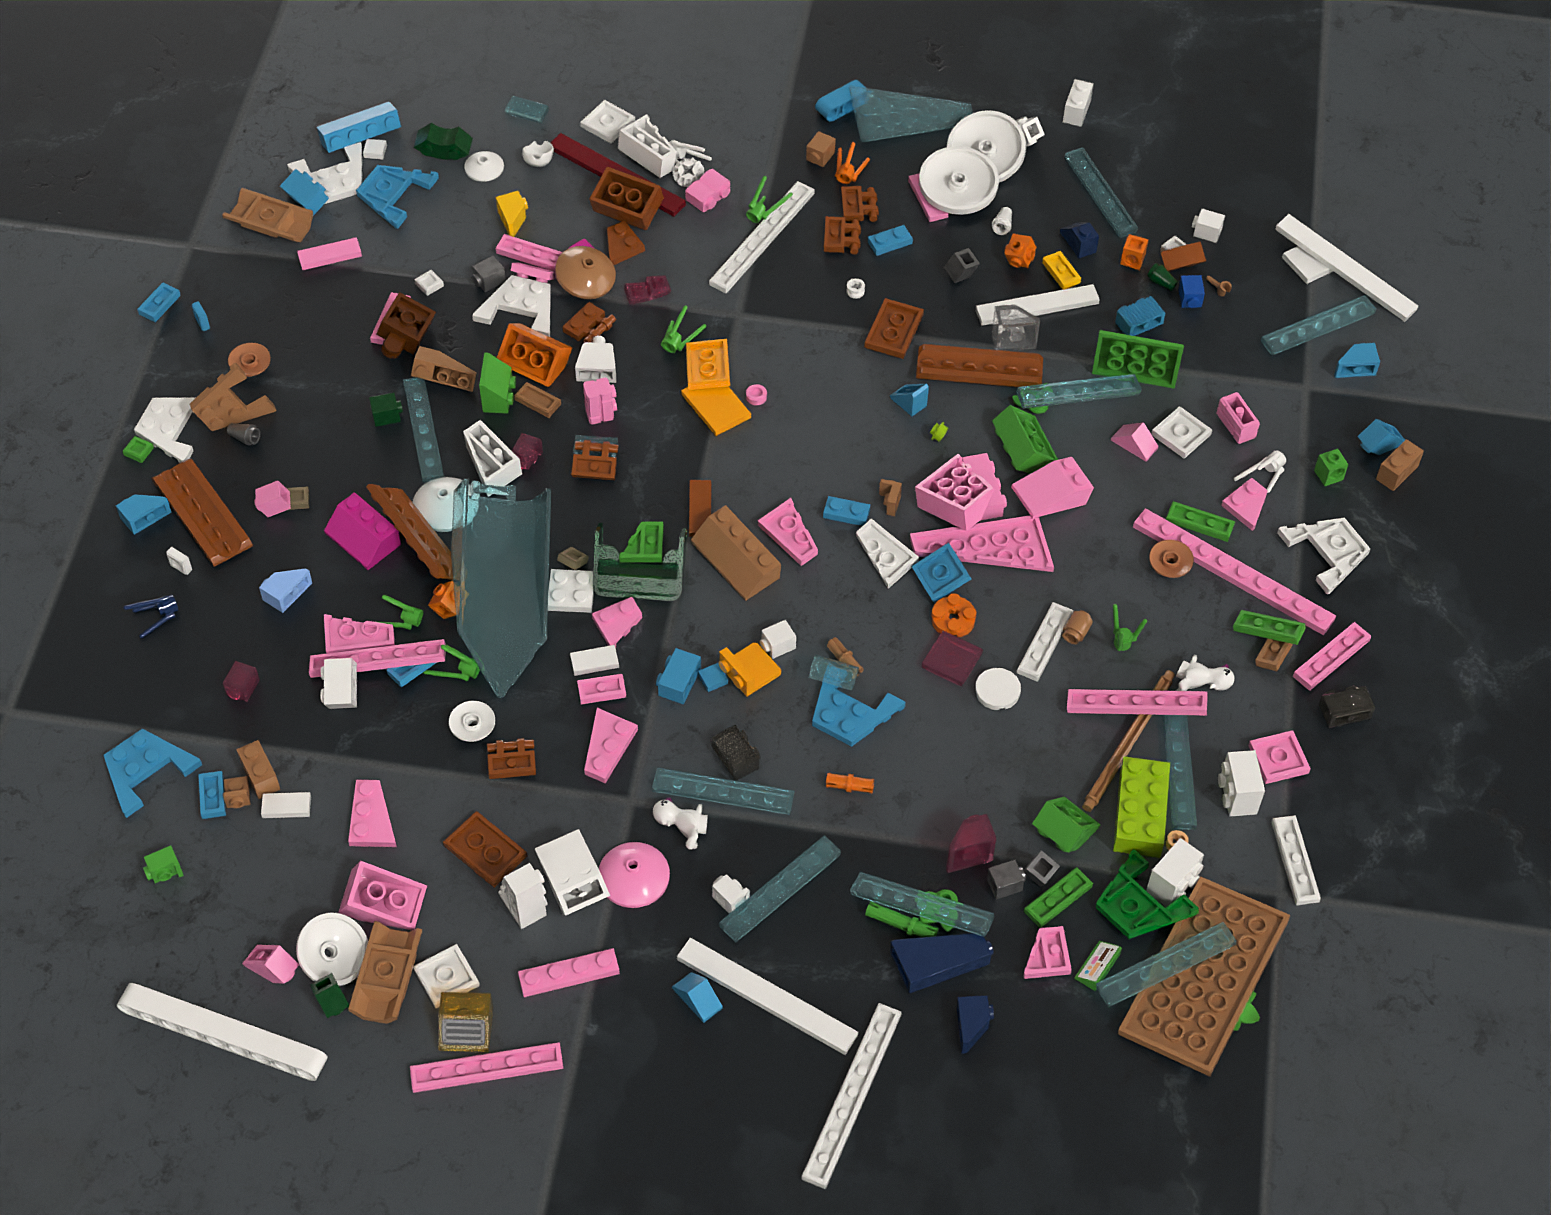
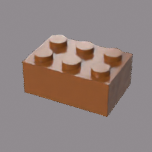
(626, 198)

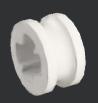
(858, 290)

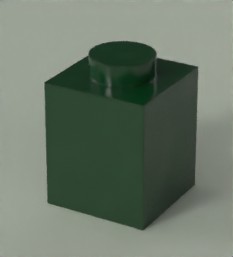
(385, 409)
(329, 995)

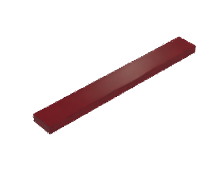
(597, 164)

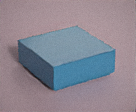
(200, 316)
(713, 677)

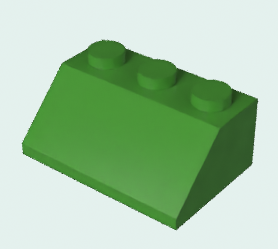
(1023, 440)

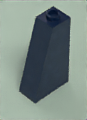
(938, 958)

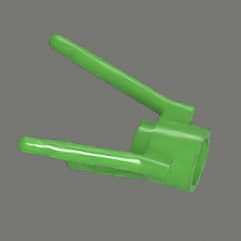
(757, 209)
(672, 339)
(409, 614)
(1123, 636)
(467, 666)

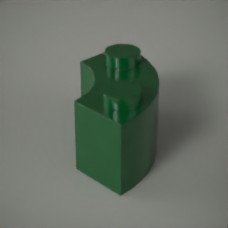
(442, 142)

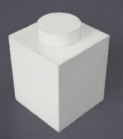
(1208, 225)
(778, 639)

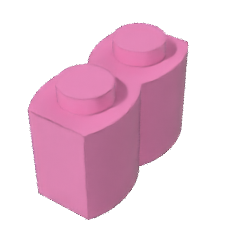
(708, 190)

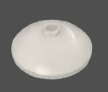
(436, 507)
(341, 937)

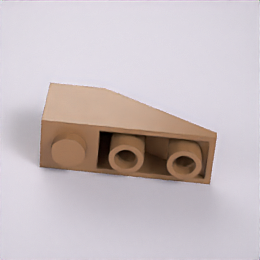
(440, 368)

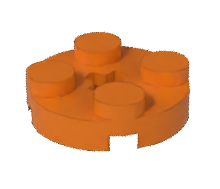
(953, 605)

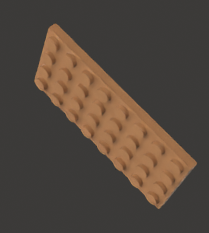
(1199, 1007)

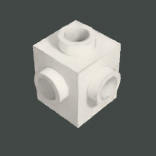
(1031, 129)

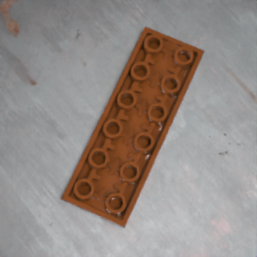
(979, 366)
(202, 512)
(415, 529)

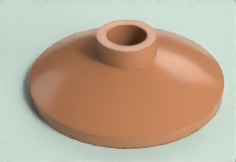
(251, 357)
(1174, 552)

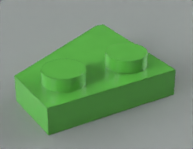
(645, 544)

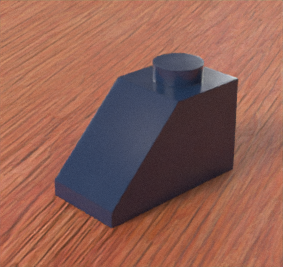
(1081, 238)
(973, 1019)

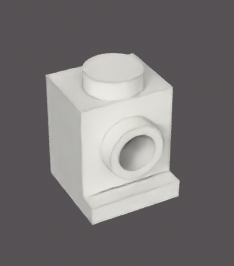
(729, 893)

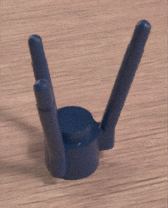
(165, 605)

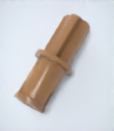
(842, 653)

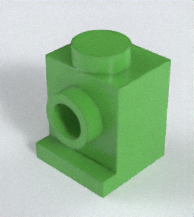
(162, 865)

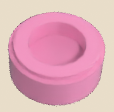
(756, 394)

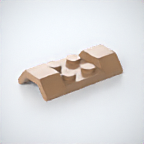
(271, 216)
(384, 974)

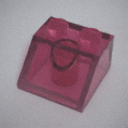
(972, 844)

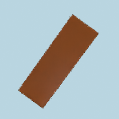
(699, 504)

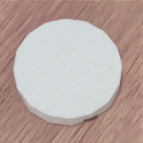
(998, 688)

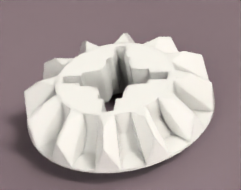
(687, 179)

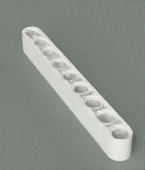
(222, 1031)

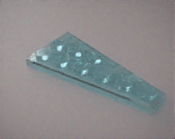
(896, 114)

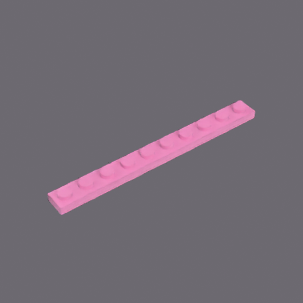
(1238, 573)

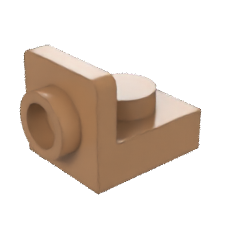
(892, 494)
(236, 792)

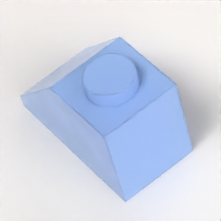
(285, 587)

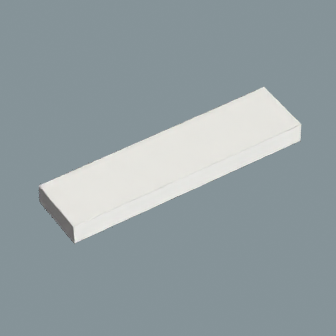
(1044, 642)
(1295, 860)

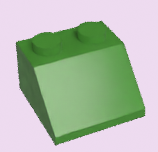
(496, 385)
(1065, 824)

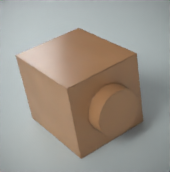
(820, 149)

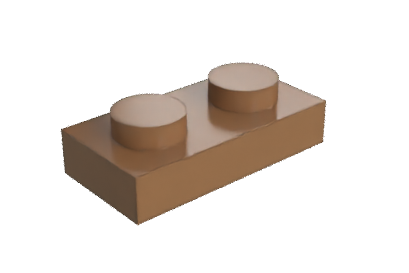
(1273, 654)

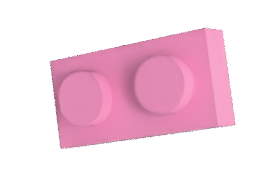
(525, 271)
(601, 689)

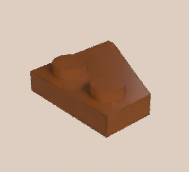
(623, 243)

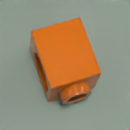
(1134, 252)

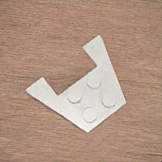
(339, 180)
(519, 297)
(163, 424)
(1335, 542)

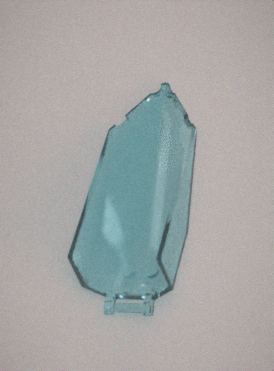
(500, 578)

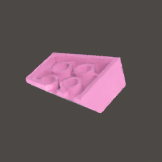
(955, 494)

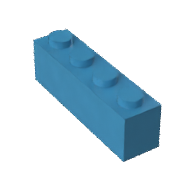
(358, 127)

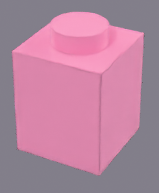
(272, 499)

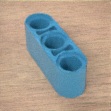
(837, 102)

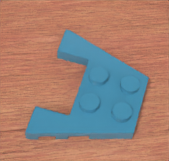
(387, 185)
(849, 718)
(140, 758)

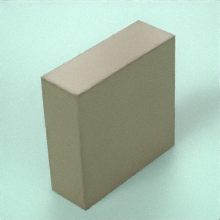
(299, 498)
(573, 558)

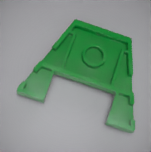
(1133, 908)

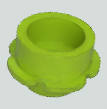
(938, 431)

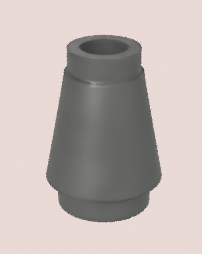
(244, 432)

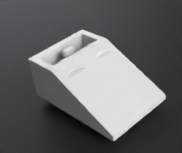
(571, 872)

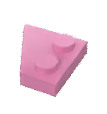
(1246, 502)
(617, 620)
(1048, 954)

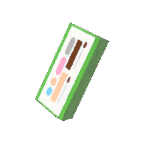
(1098, 964)

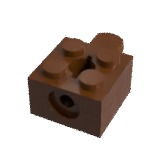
(404, 326)

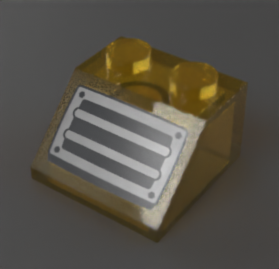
(465, 1021)

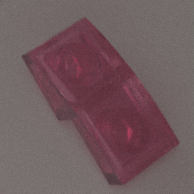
(651, 289)

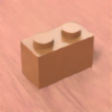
(1399, 465)
(258, 769)

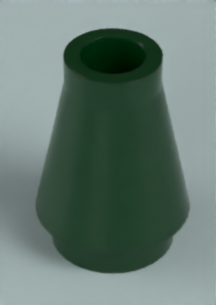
(1161, 276)

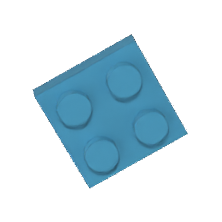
(941, 572)

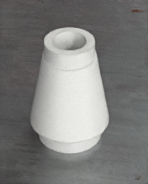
(1003, 221)

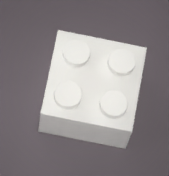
(1241, 783)
(1175, 873)

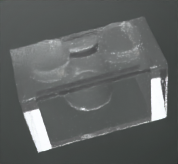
(1014, 328)

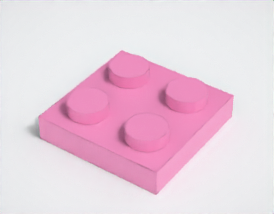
(1280, 757)

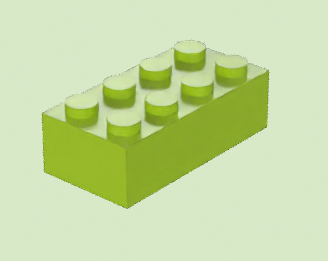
(1141, 806)

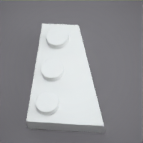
(886, 552)

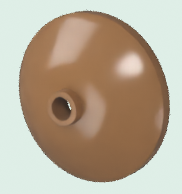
(582, 279)

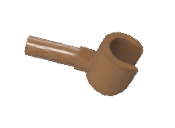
(1222, 287)

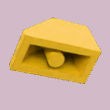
(512, 211)

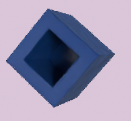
(1191, 291)

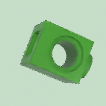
(1331, 467)

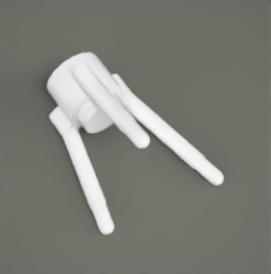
(682, 148)
(1272, 463)

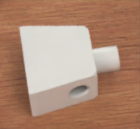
(596, 361)

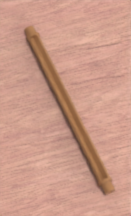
(1123, 748)

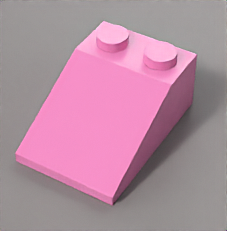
(1054, 488)
(382, 897)

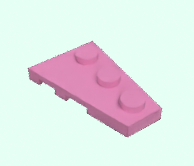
(787, 530)
(352, 635)
(607, 744)
(370, 818)

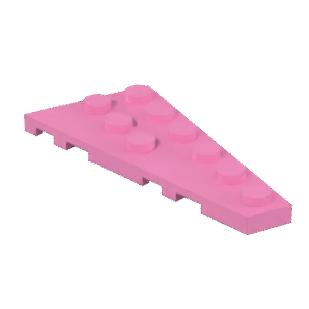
(1003, 542)

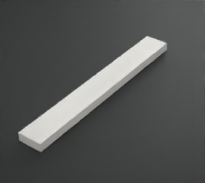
(760, 238)
(1347, 267)
(767, 996)
(851, 1096)

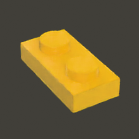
(1061, 270)

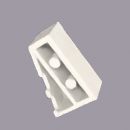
(647, 147)
(490, 456)
(524, 895)

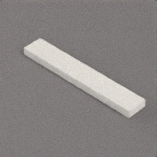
(1044, 303)

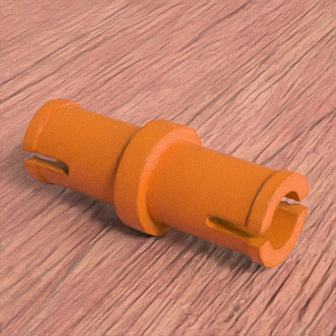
(849, 783)

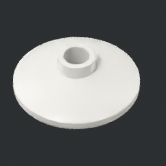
(484, 166)
(472, 713)

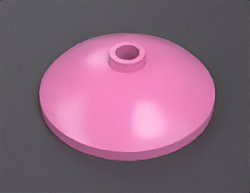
(635, 886)

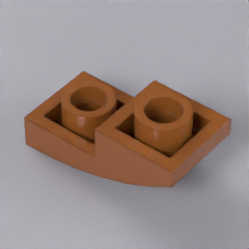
(1183, 256)

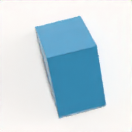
(911, 397)
(698, 996)

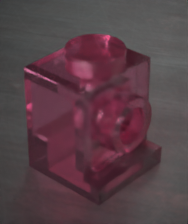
(527, 450)

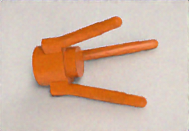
(846, 173)

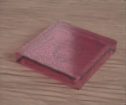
(952, 658)

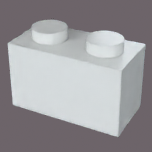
(1078, 102)
(339, 683)

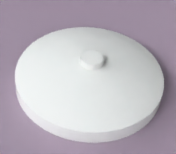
(994, 136)
(958, 180)

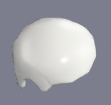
(538, 155)

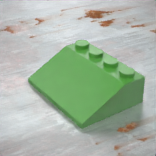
(1149, 359)

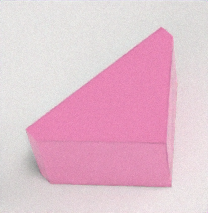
(1136, 440)

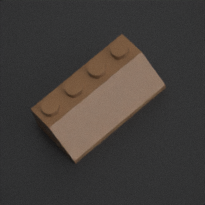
(736, 553)

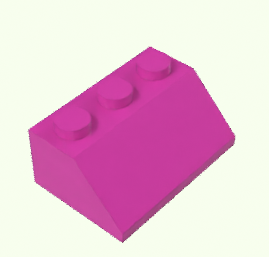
(362, 531)

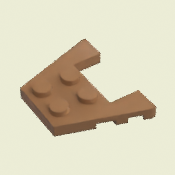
(221, 406)

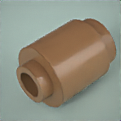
(1077, 627)

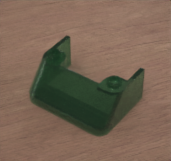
(638, 580)

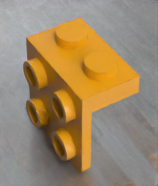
(749, 668)

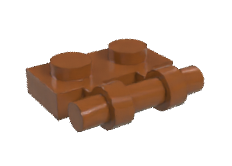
(853, 205)
(835, 235)
(585, 320)
(595, 467)
(511, 763)

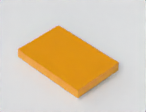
(707, 364)
(717, 407)

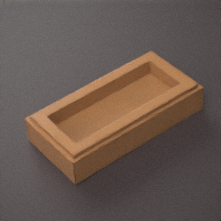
(537, 399)

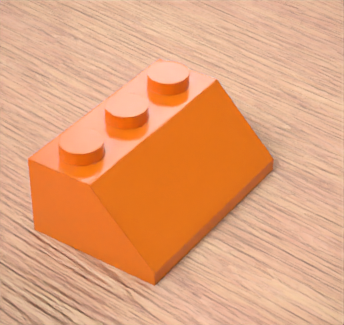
(533, 354)

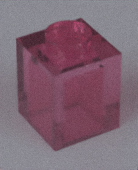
(241, 681)

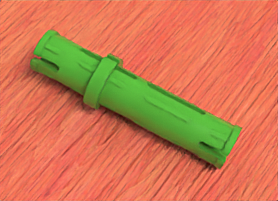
(898, 920)

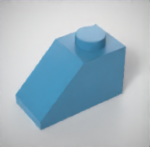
(1358, 361)
(1380, 438)
(142, 511)

